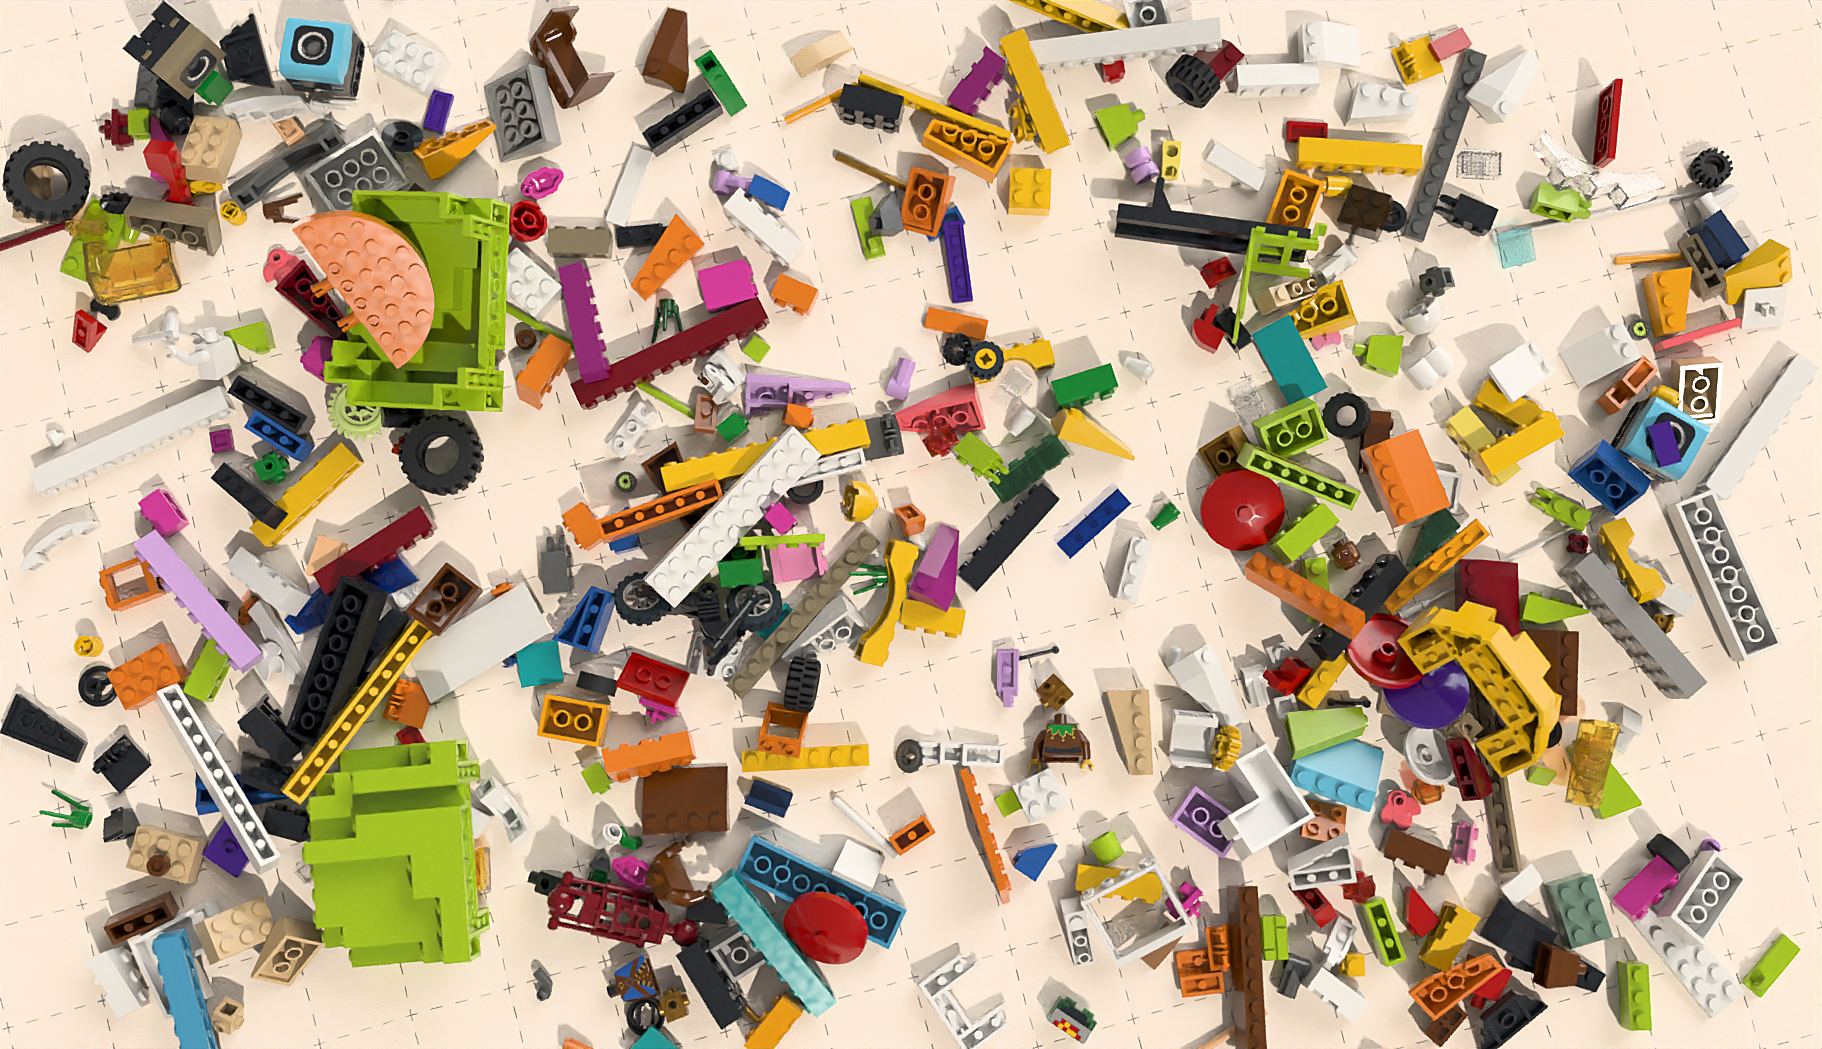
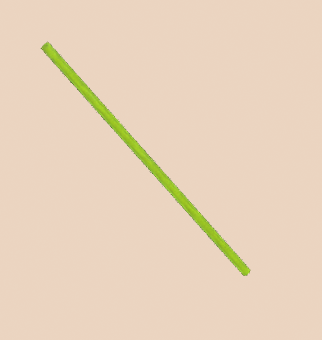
(644, 387)

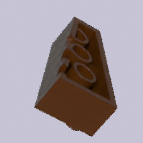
(652, 469)

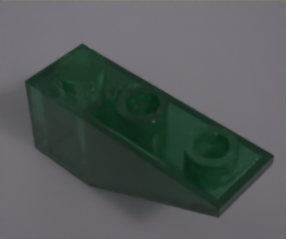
(1432, 533)

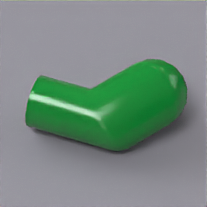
(630, 842)

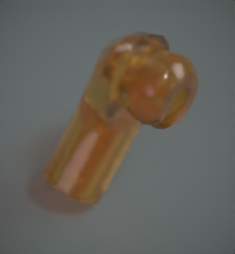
(243, 615)

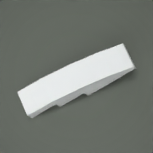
(264, 107)
(963, 754)

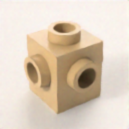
(1465, 727)
(228, 1016)

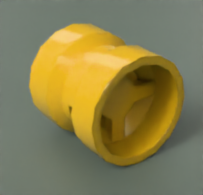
(237, 216)
(84, 648)

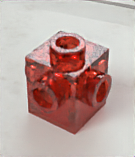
(940, 441)
(1359, 890)

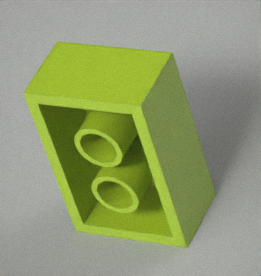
(1291, 429)
(1302, 532)

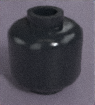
(175, 120)

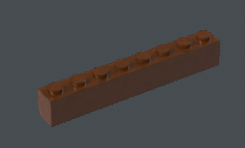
(1246, 967)

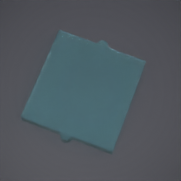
(1516, 247)

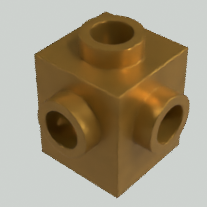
(1054, 693)
(673, 1013)

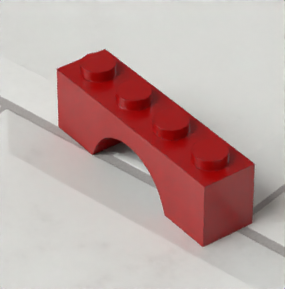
(166, 161)

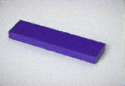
(957, 261)

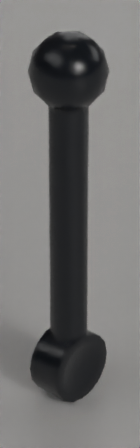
(1055, 649)
(1365, 703)

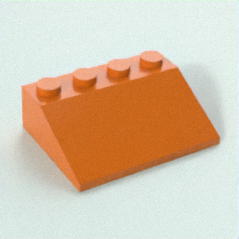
(1404, 478)

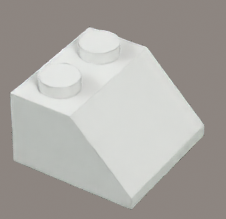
(1146, 12)

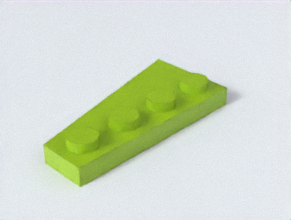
(772, 542)

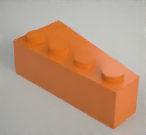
(649, 756)

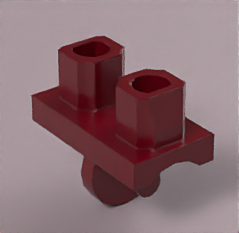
(114, 130)

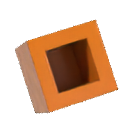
(797, 416)

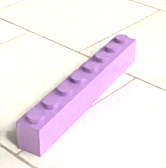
(198, 601)

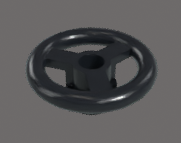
(88, 684)

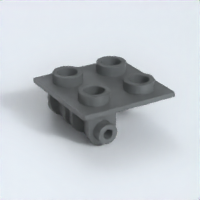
(884, 437)

